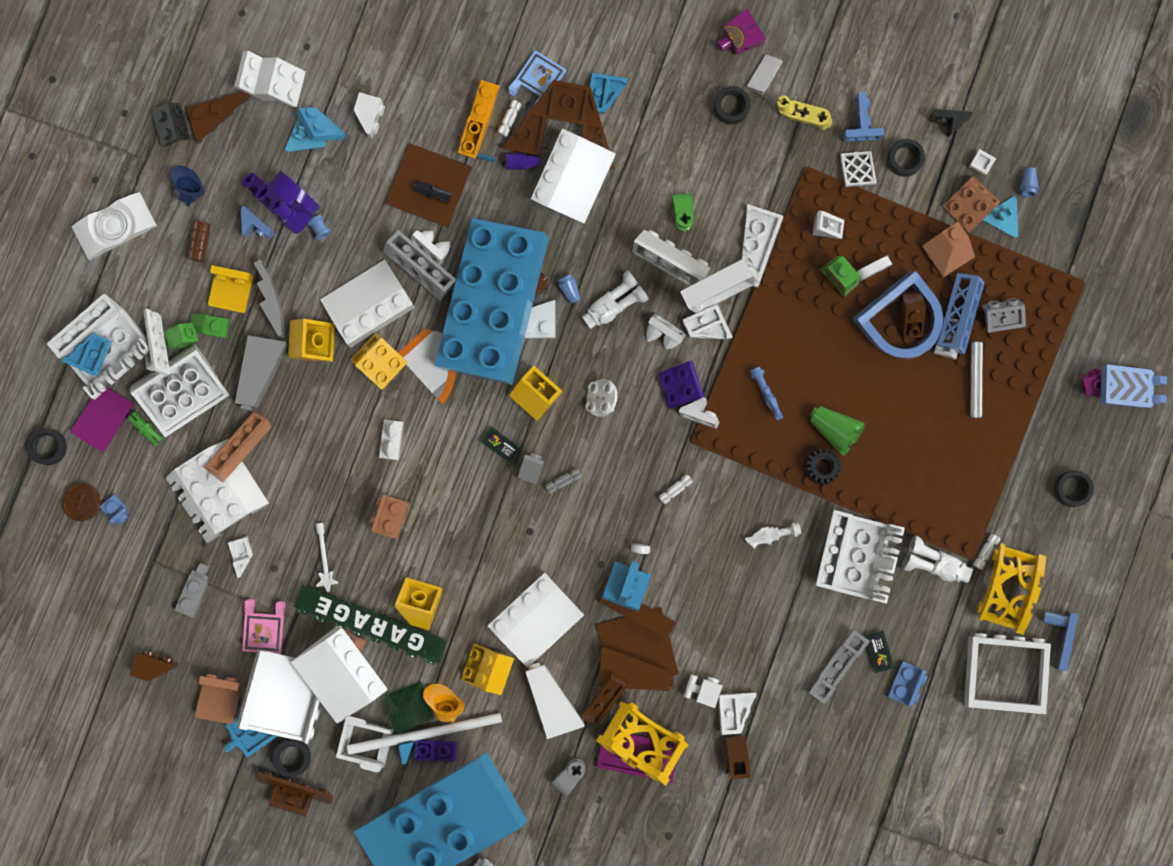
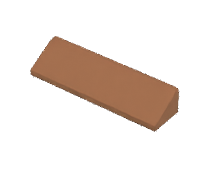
(238, 446)

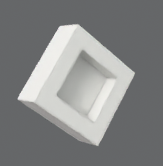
(982, 162)

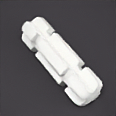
(509, 118)
(675, 489)
(986, 552)

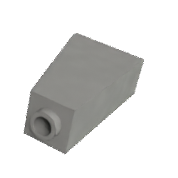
(258, 368)

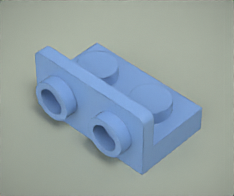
(907, 684)

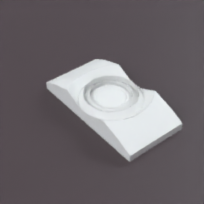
(114, 225)

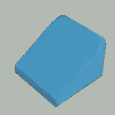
(405, 750)

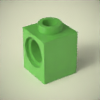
(181, 336)

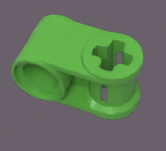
(683, 208)

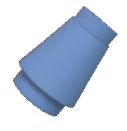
(1029, 184)
(569, 288)

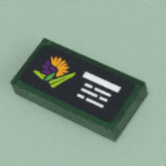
(501, 445)
(879, 652)

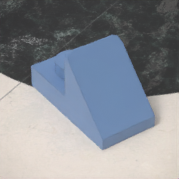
(250, 222)

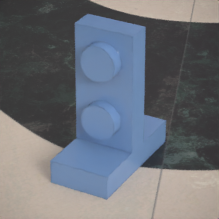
(863, 132)

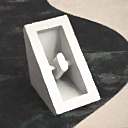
(828, 225)

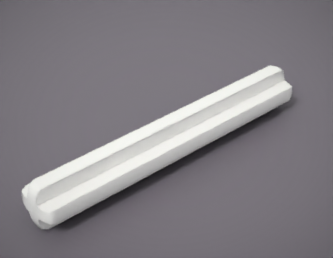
(976, 379)

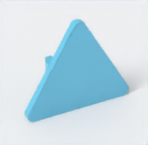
(300, 140)
(1005, 217)

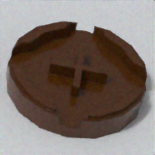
(81, 502)

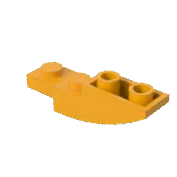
(478, 119)

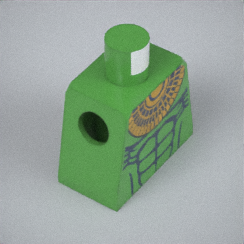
(841, 275)

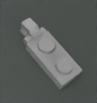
(193, 591)

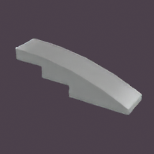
(271, 305)

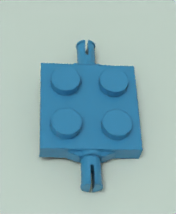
(247, 740)

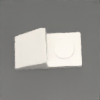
(695, 412)

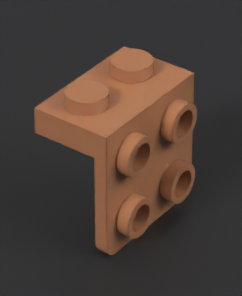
(218, 699)

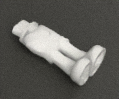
(606, 308)
(946, 566)

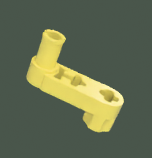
(787, 110)

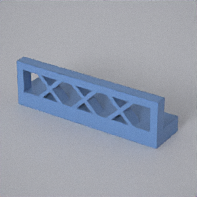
(966, 317)

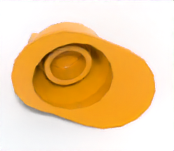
(443, 702)

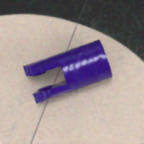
(521, 161)

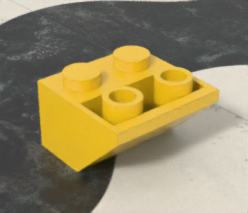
(535, 393)
(487, 669)

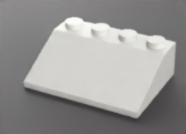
(573, 176)
(670, 259)
(367, 303)
(182, 394)
(536, 620)
(338, 674)

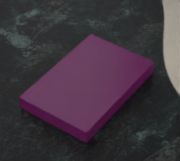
(102, 419)

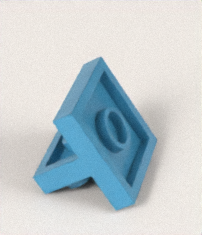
(626, 586)

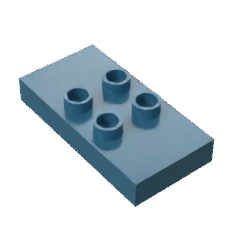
(445, 820)

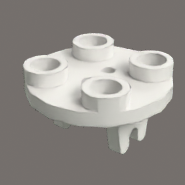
(595, 398)

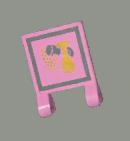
(263, 630)

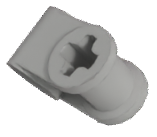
(567, 779)

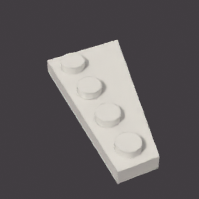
(759, 237)

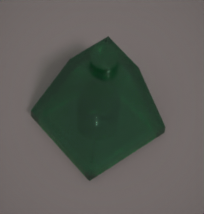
(408, 707)

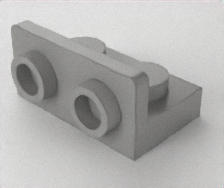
(1004, 315)

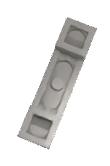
(838, 666)

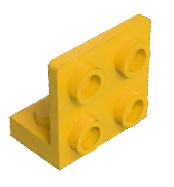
(230, 289)
(378, 361)

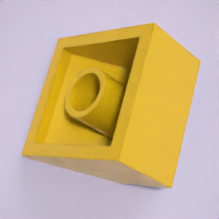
(311, 340)

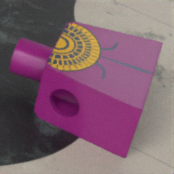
(741, 34)

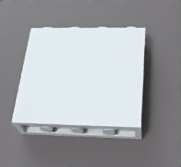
(278, 699)

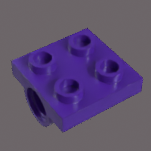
(681, 385)

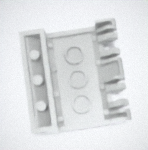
(111, 322)
(215, 501)
(858, 556)

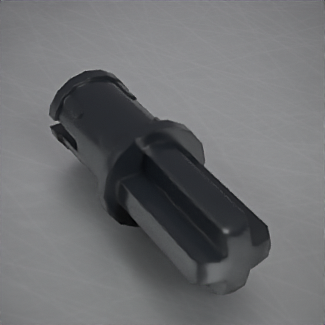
(432, 191)

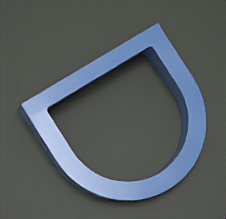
(936, 317)

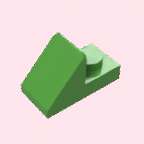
(210, 325)

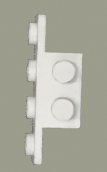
(157, 358)

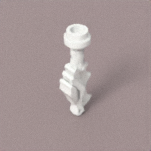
(767, 535)

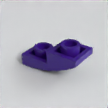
(435, 750)

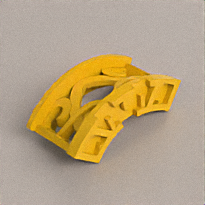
(1034, 571)
(615, 744)

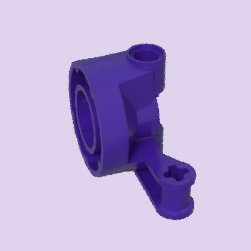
(283, 198)

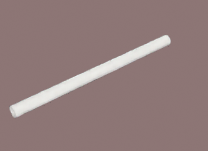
(424, 733)

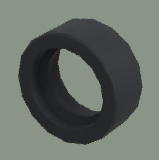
(732, 90)
(916, 147)
(32, 442)
(1088, 484)
(277, 762)

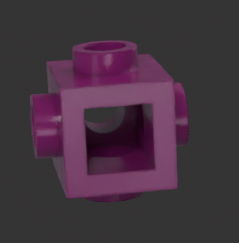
(1091, 382)

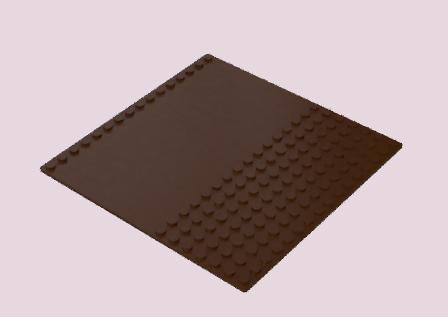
(920, 450)

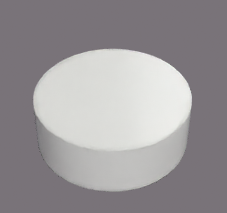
(640, 548)

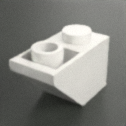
(368, 111)

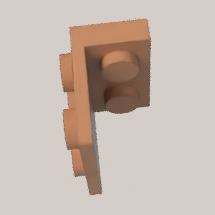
(971, 204)
(389, 516)

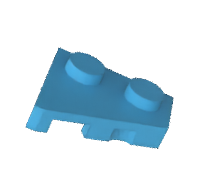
(606, 90)
(318, 125)
(90, 354)

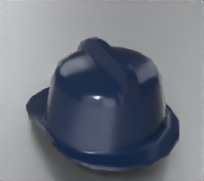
(186, 184)

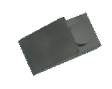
(953, 117)

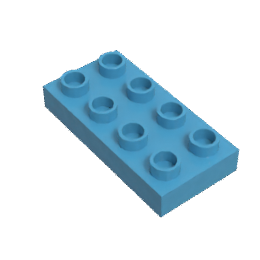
(492, 301)

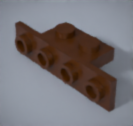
(292, 796)

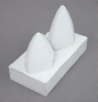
(424, 242)
(658, 326)
(391, 439)

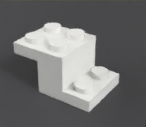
(269, 79)

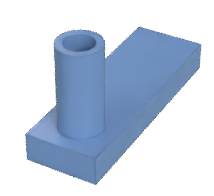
(1069, 623)

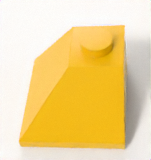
(418, 602)

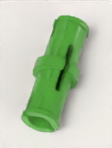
(145, 429)

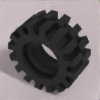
(834, 466)

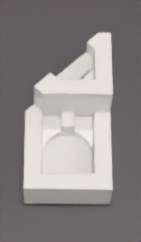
(241, 554)

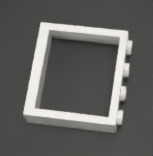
(720, 286)
(971, 671)

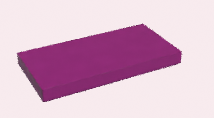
(613, 762)

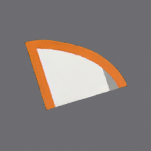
(421, 358)

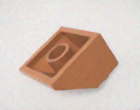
(949, 249)

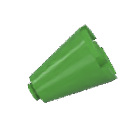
(837, 428)

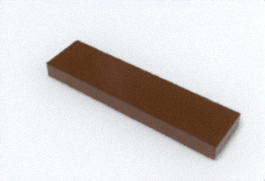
(645, 617)

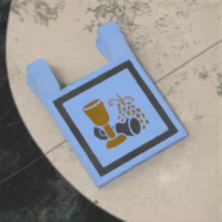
(537, 75)

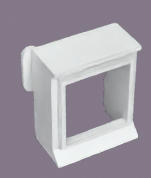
(365, 763)

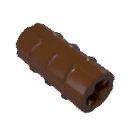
(198, 241)

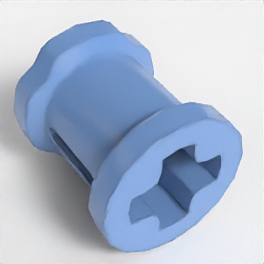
(318, 227)

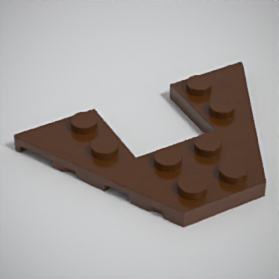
(562, 103)

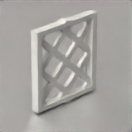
(865, 174)

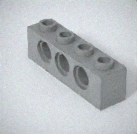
(419, 265)

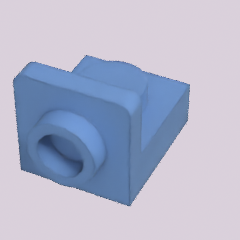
(115, 510)

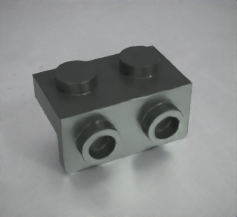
(170, 123)

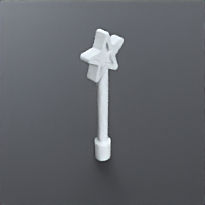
(326, 578)

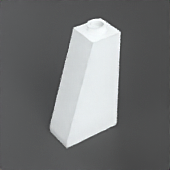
(552, 704)

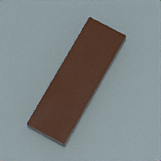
(604, 699)

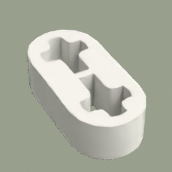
(874, 268)

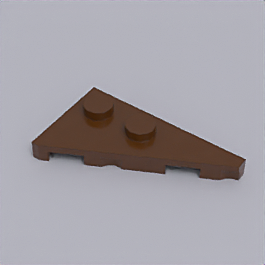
(208, 115)

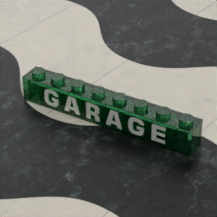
(371, 624)

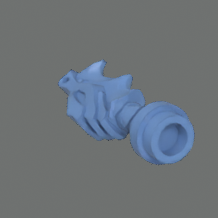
(757, 374)

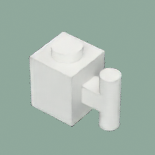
(707, 691)

